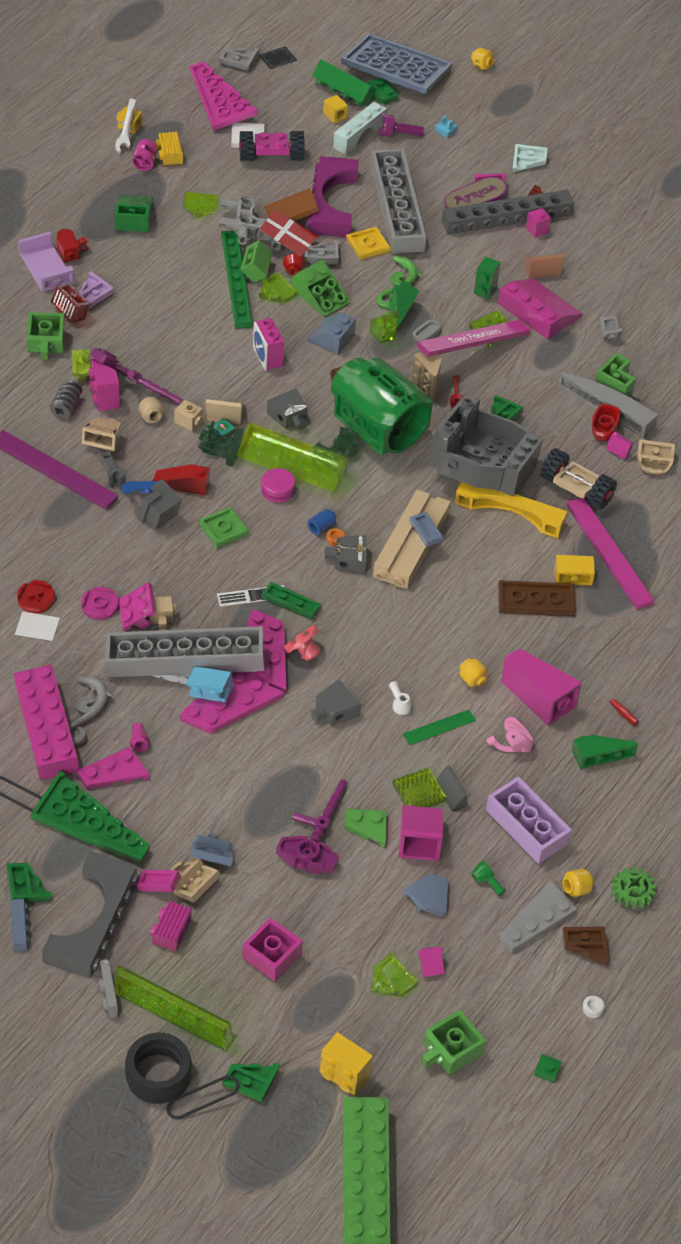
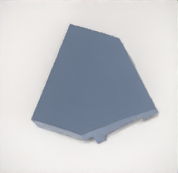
(212, 849)
(429, 894)

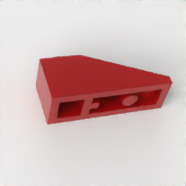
(186, 478)

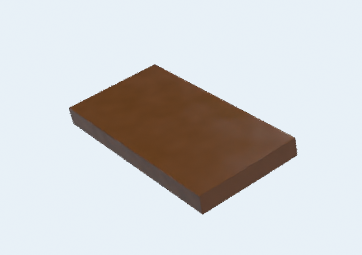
(536, 598)

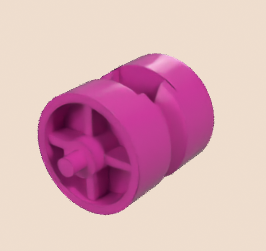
(145, 155)

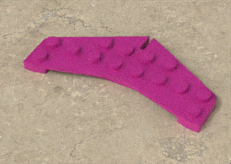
(250, 689)

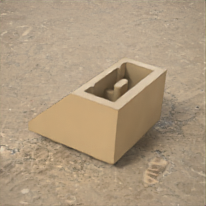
(426, 373)

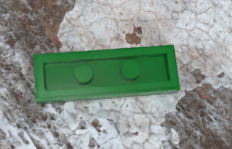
(291, 601)

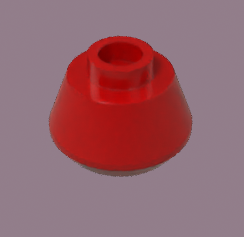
(293, 263)

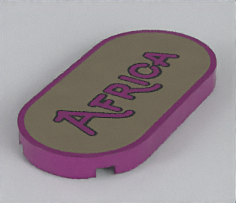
(481, 191)

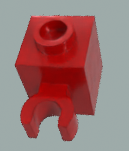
(70, 248)

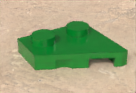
(506, 408)
(25, 884)
(252, 1079)

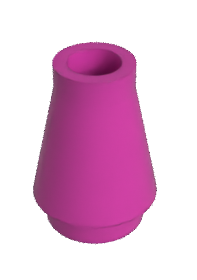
(139, 738)

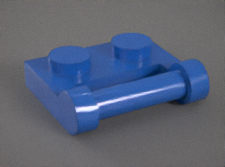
(143, 486)

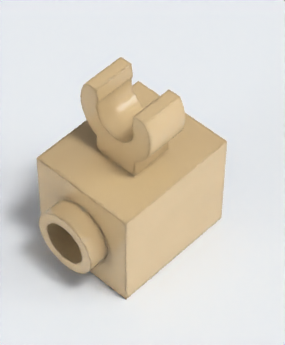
(164, 612)

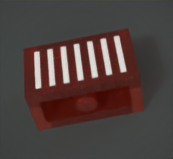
(70, 302)

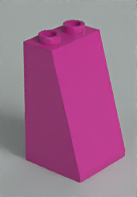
(540, 685)

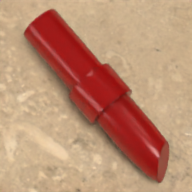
(624, 712)

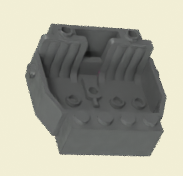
(484, 449)

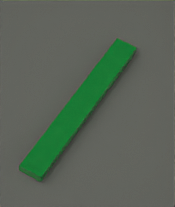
(236, 280)

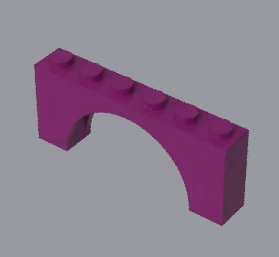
(331, 172)

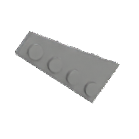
(539, 916)

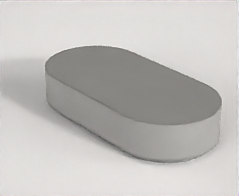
(426, 331)

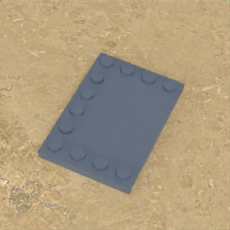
(396, 63)

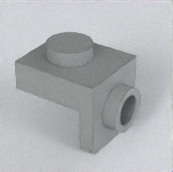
(610, 328)

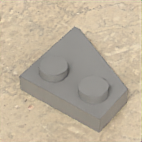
(238, 58)
(321, 252)

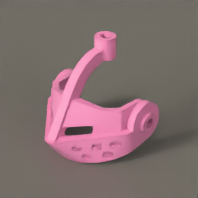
(516, 735)

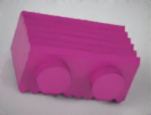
(171, 926)

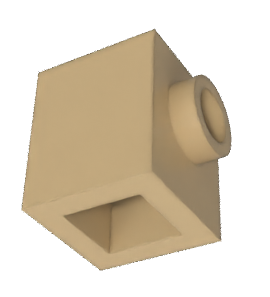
(188, 415)

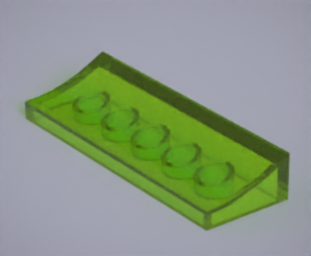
(298, 457)
(173, 1008)

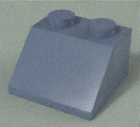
(334, 332)

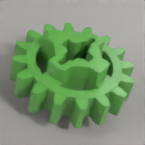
(633, 887)

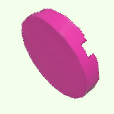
(100, 603)

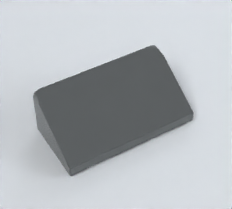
(452, 789)

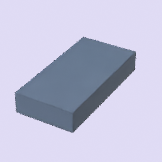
(426, 529)

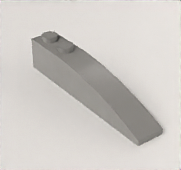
(632, 413)

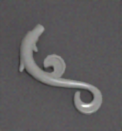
(83, 703)

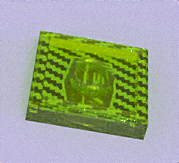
(419, 789)

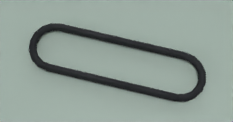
(22, 788)
(198, 1089)

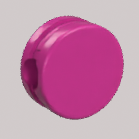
(278, 485)

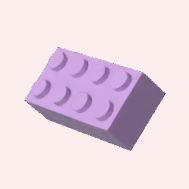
(528, 820)

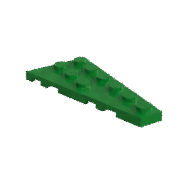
(83, 817)

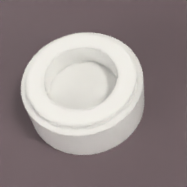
(593, 1006)

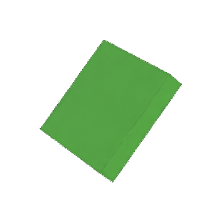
(223, 527)

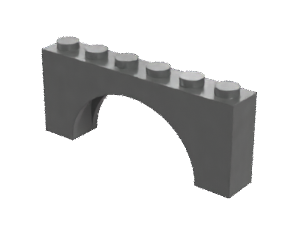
(83, 950)

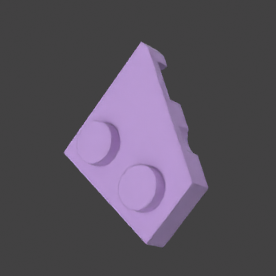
(95, 289)

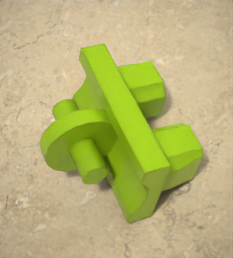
(81, 364)

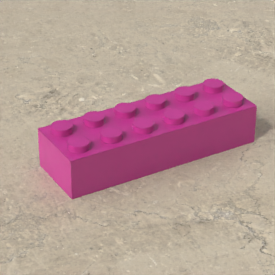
(46, 722)

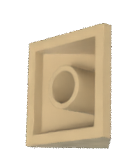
(219, 409)

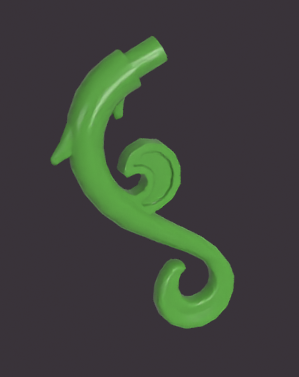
(396, 278)

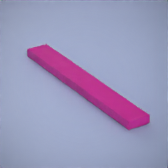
(610, 553)

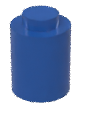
(321, 521)

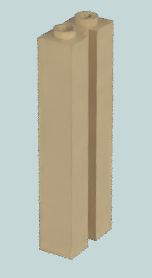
(404, 548)

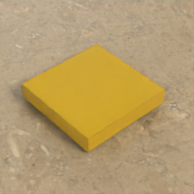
(368, 243)

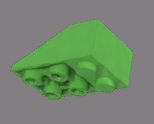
(320, 288)

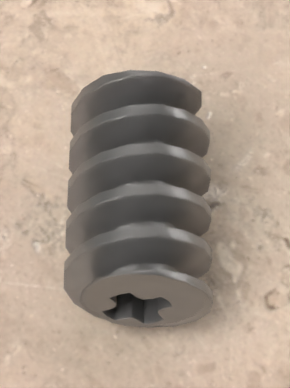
(66, 399)

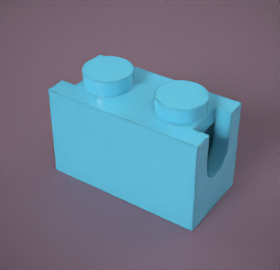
(210, 684)

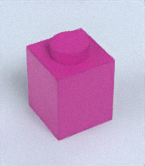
(538, 222)

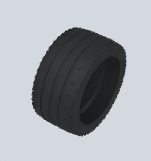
(151, 1045)

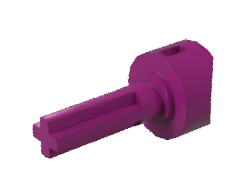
(389, 126)

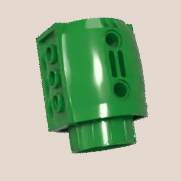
(380, 404)

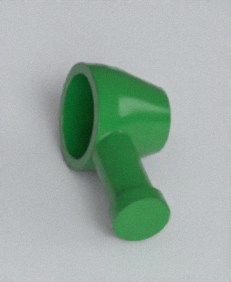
(483, 873)

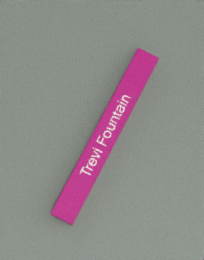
(473, 338)

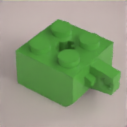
(45, 333)
(452, 1043)

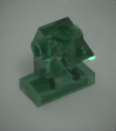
(211, 439)
(344, 442)

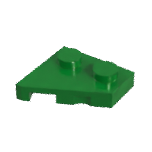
(384, 93)

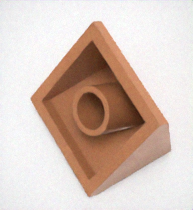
(543, 265)

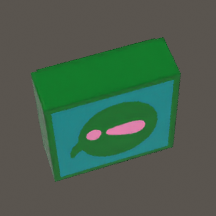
(225, 427)

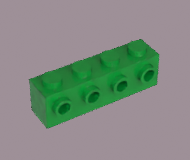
(343, 82)

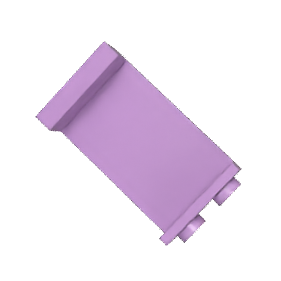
(44, 262)

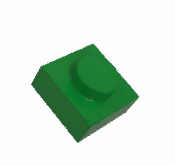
(547, 1068)

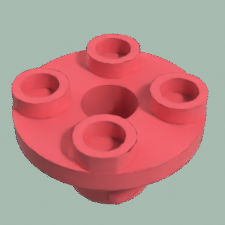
(304, 644)

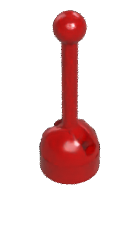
(455, 398)

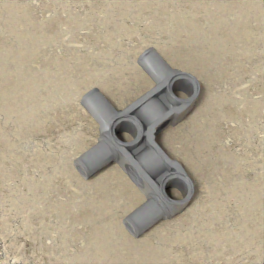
(245, 223)

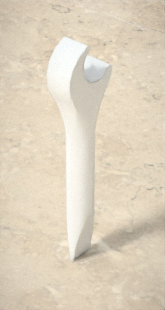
(124, 137)

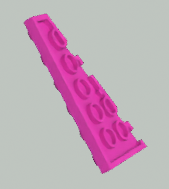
(220, 99)

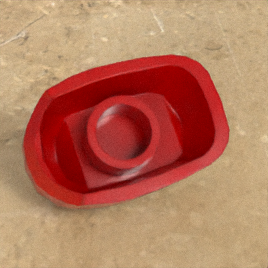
(605, 421)

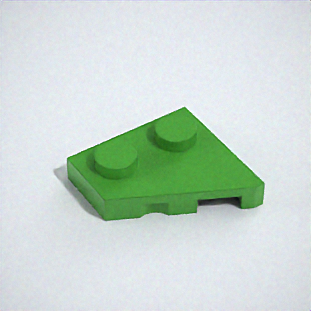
(367, 824)

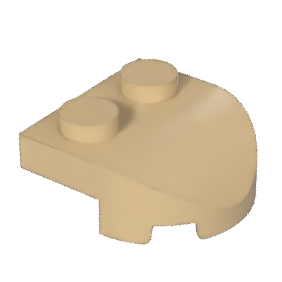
(655, 456)
(194, 879)

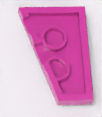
(114, 768)

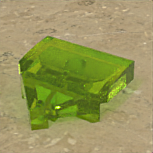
(200, 203)
(277, 289)
(392, 977)

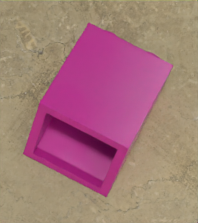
(421, 833)

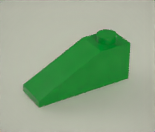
(402, 299)
(598, 750)

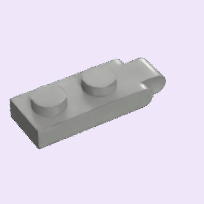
(106, 985)

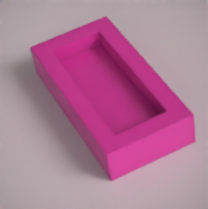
(158, 880)

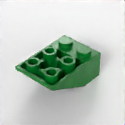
(133, 213)

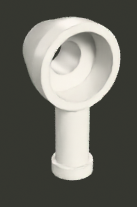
(402, 703)

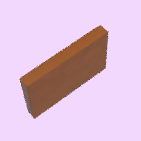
(295, 206)

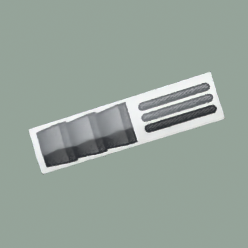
(241, 597)

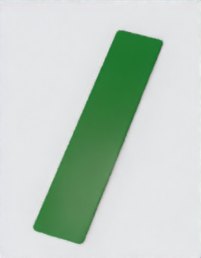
(439, 727)

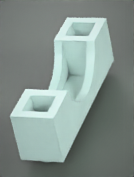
(348, 135)

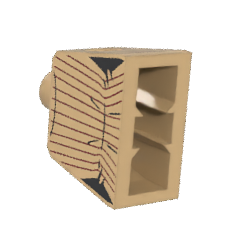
(102, 433)

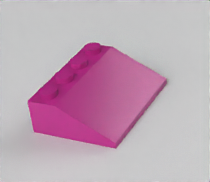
(537, 306)

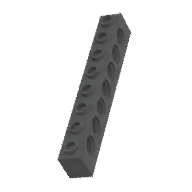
(505, 211)

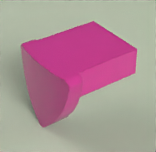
(619, 445)
(431, 961)

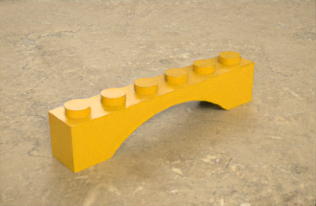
(546, 518)

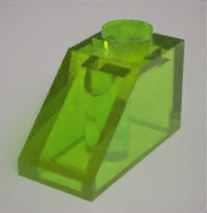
(384, 326)

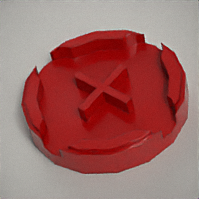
(36, 596)

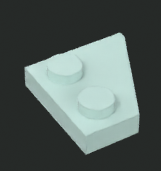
(528, 157)

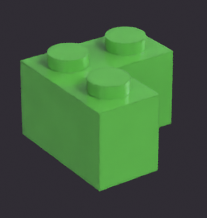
(615, 375)

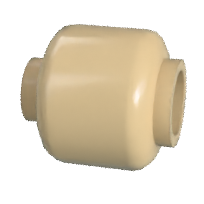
(151, 410)

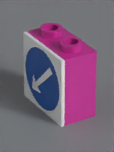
(268, 344)

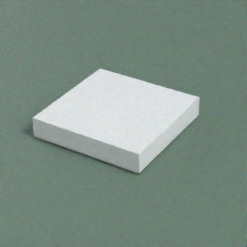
(237, 127)

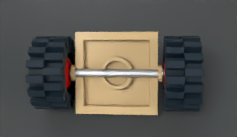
(578, 479)

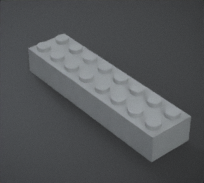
(398, 201)
(181, 650)

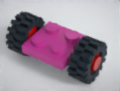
(271, 145)

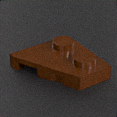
(587, 942)

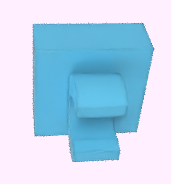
(446, 127)

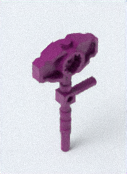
(108, 359)
(312, 853)

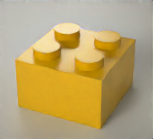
(345, 1064)

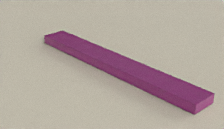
(57, 471)

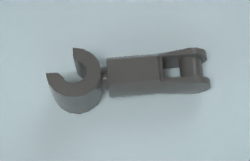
(114, 473)

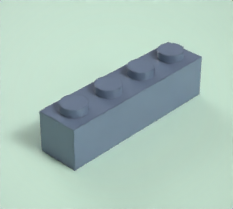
(19, 929)

